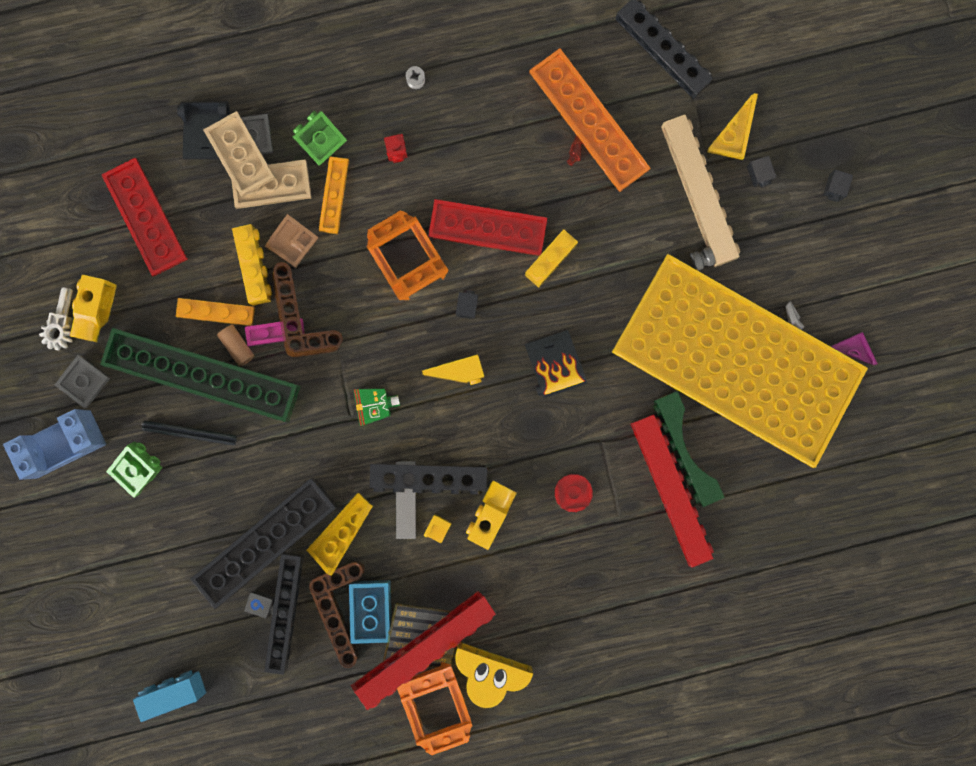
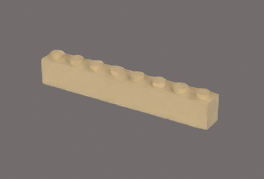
(699, 189)

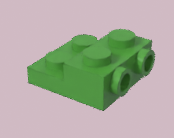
(318, 137)
(134, 468)

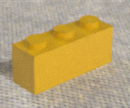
(551, 258)

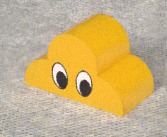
(490, 675)

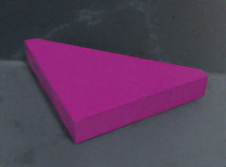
(857, 348)

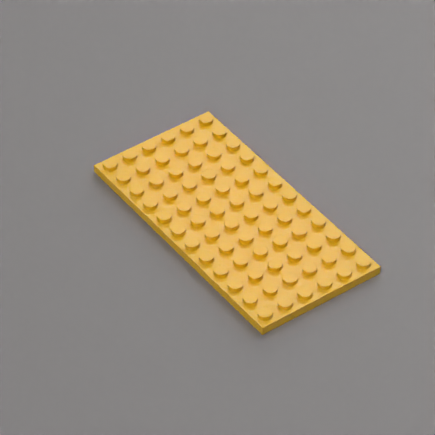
(740, 360)

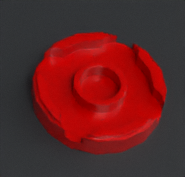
(573, 492)

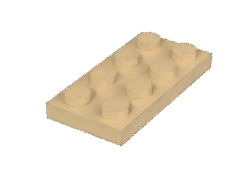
(239, 154)
(289, 185)

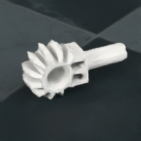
(59, 321)

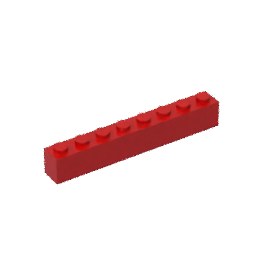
(671, 490)
(423, 650)

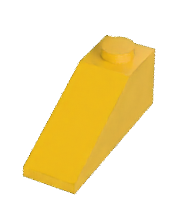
(462, 370)

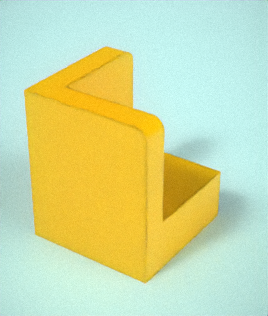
(437, 528)

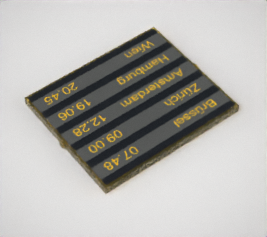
(408, 624)

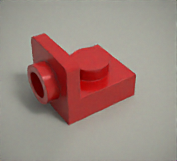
(395, 148)

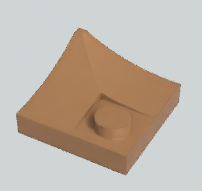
(291, 241)

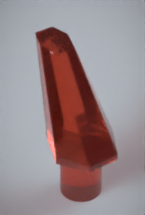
(575, 151)

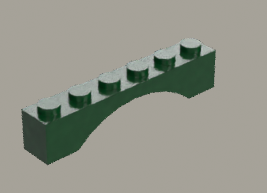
(671, 412)

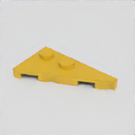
(734, 138)

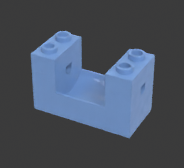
(55, 446)

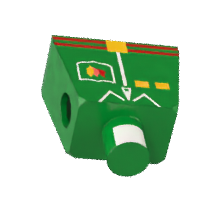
(374, 405)

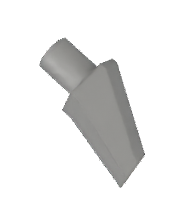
(793, 316)

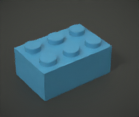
(370, 611)
(169, 695)

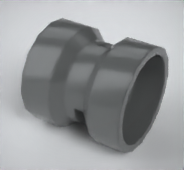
(703, 258)

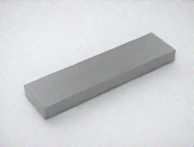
(406, 508)

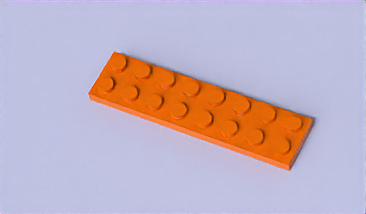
(589, 120)

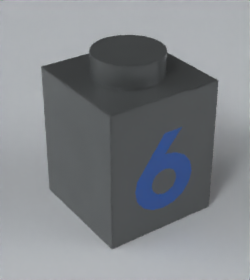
(260, 604)

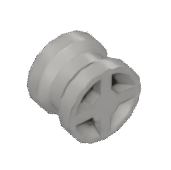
(415, 82)

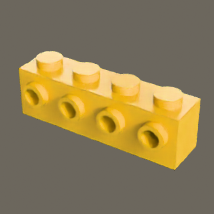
(251, 264)

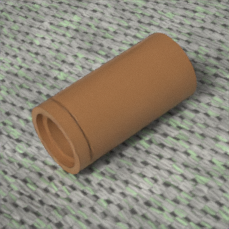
(235, 345)

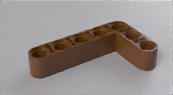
(293, 318)
(334, 611)

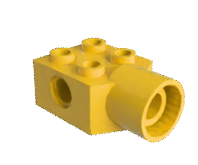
(91, 307)
(496, 506)

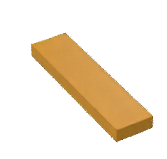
(333, 195)

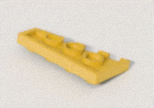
(337, 537)

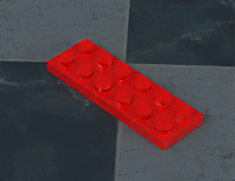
(144, 217)
(487, 227)

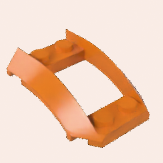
(420, 276)
(426, 683)

